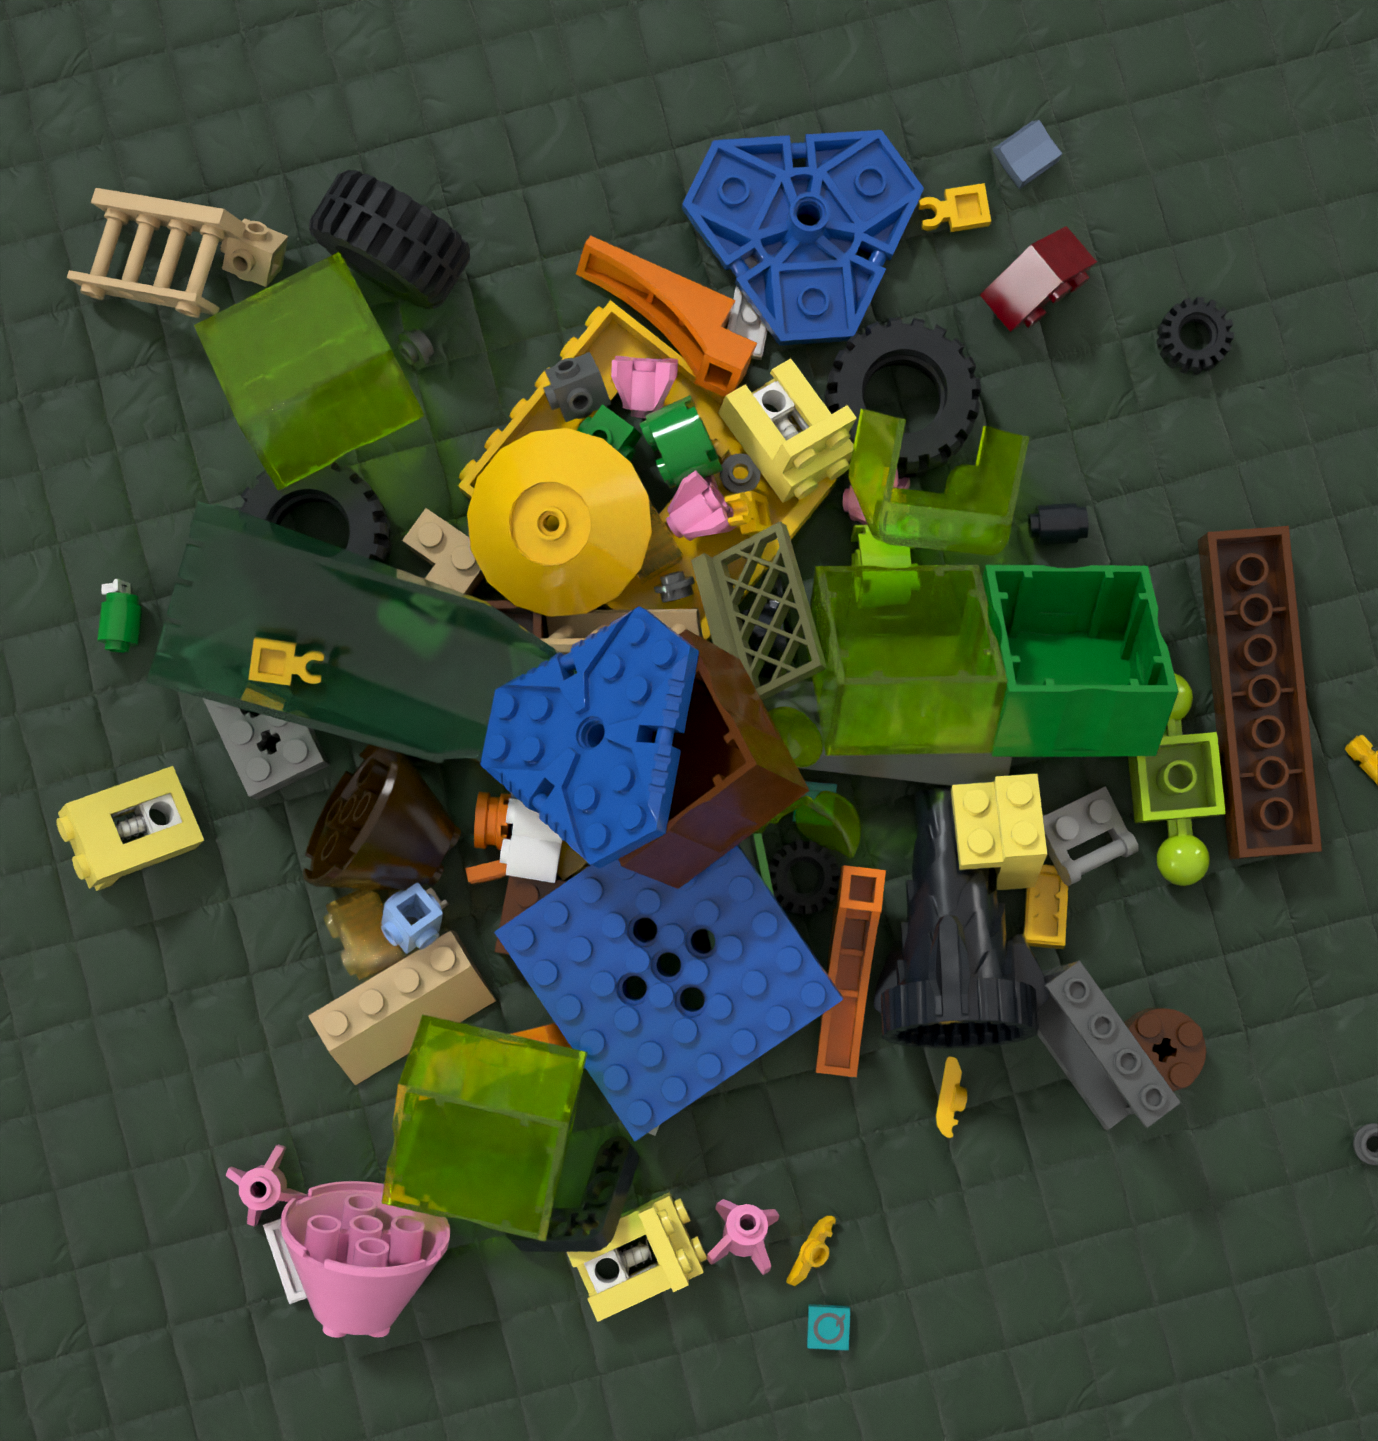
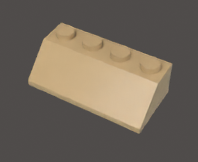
(381, 1016)

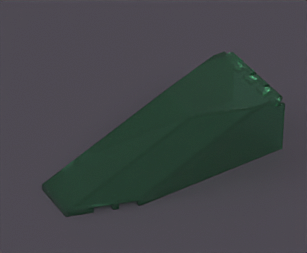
(402, 654)

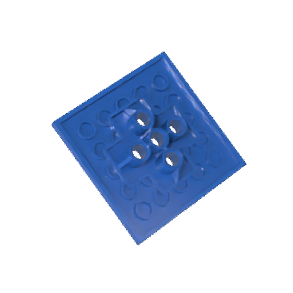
(655, 1049)

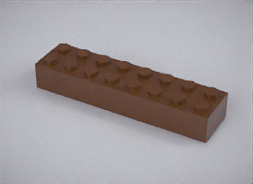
(1259, 693)

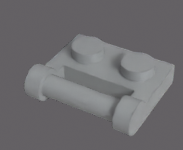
(1079, 823)

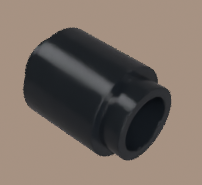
(1058, 523)

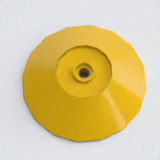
(599, 514)

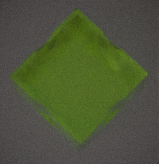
(308, 371)
(906, 660)
(483, 1126)

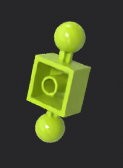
(1178, 787)

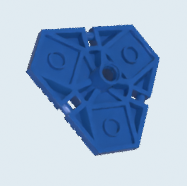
(807, 276)
(583, 740)

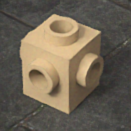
(255, 256)

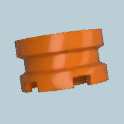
(490, 820)

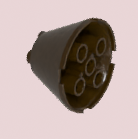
(380, 828)

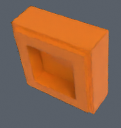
(486, 872)

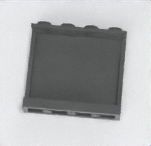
(1099, 1050)

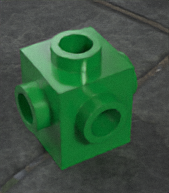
(613, 430)

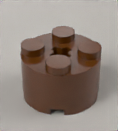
(1182, 1037)

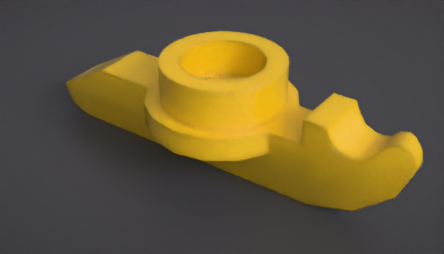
(951, 1097)
(813, 1251)

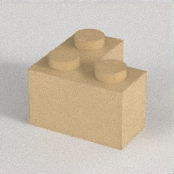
(446, 551)

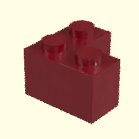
(1038, 275)

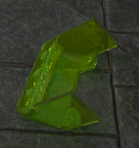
(967, 518)

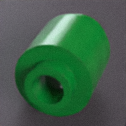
(119, 622)

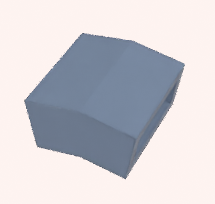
(1027, 153)

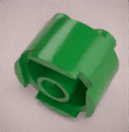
(681, 441)

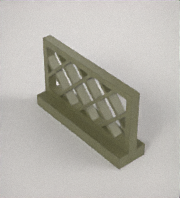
(725, 620)

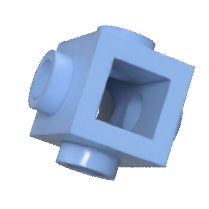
(415, 907)

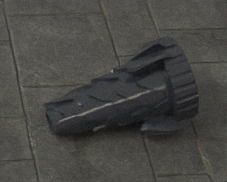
(955, 970)

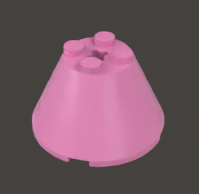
(360, 1255)

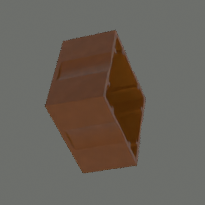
(728, 776)

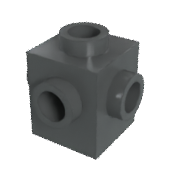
(576, 387)

